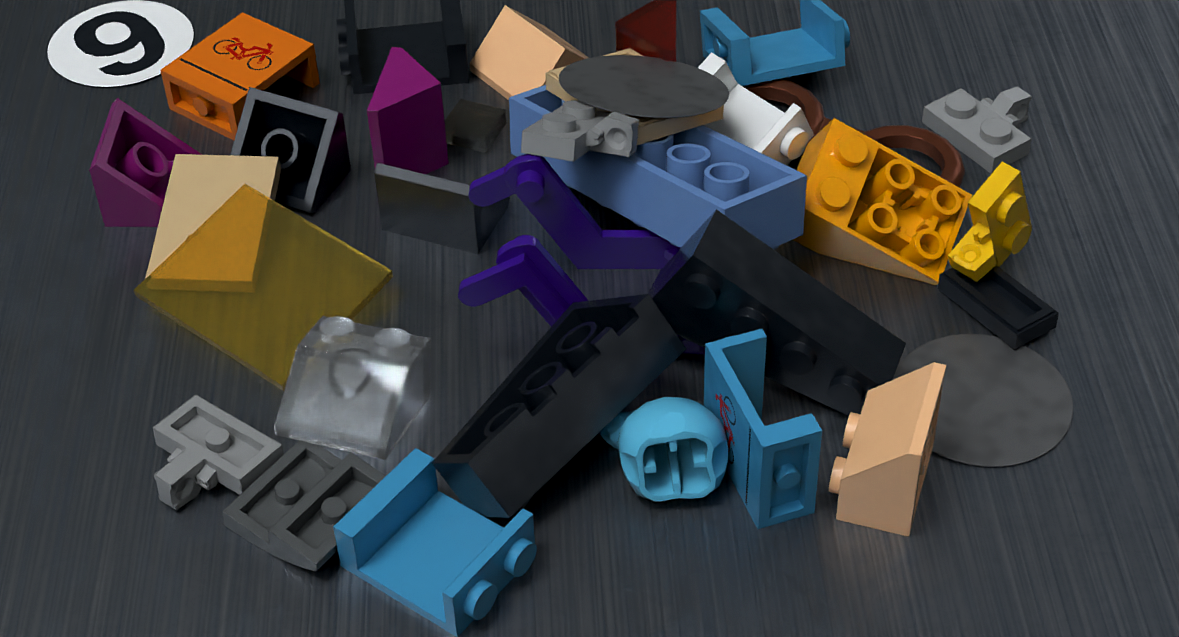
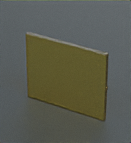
(261, 282)

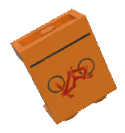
(215, 74)

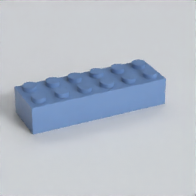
(679, 180)

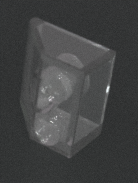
(355, 387)

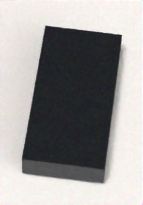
(1000, 305)

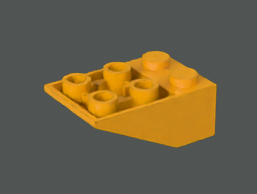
(877, 206)

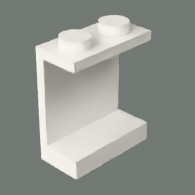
(756, 121)

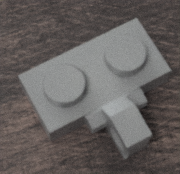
(580, 128)
(983, 128)
(209, 449)

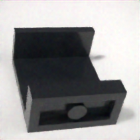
(434, 45)

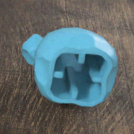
(670, 448)

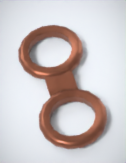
(890, 136)

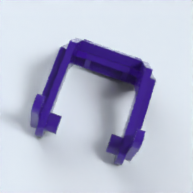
(530, 267)

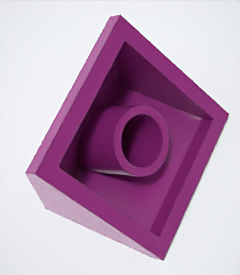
(407, 116)
(133, 167)

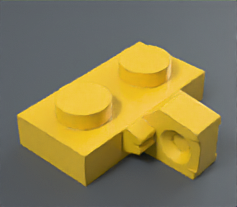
(998, 227)

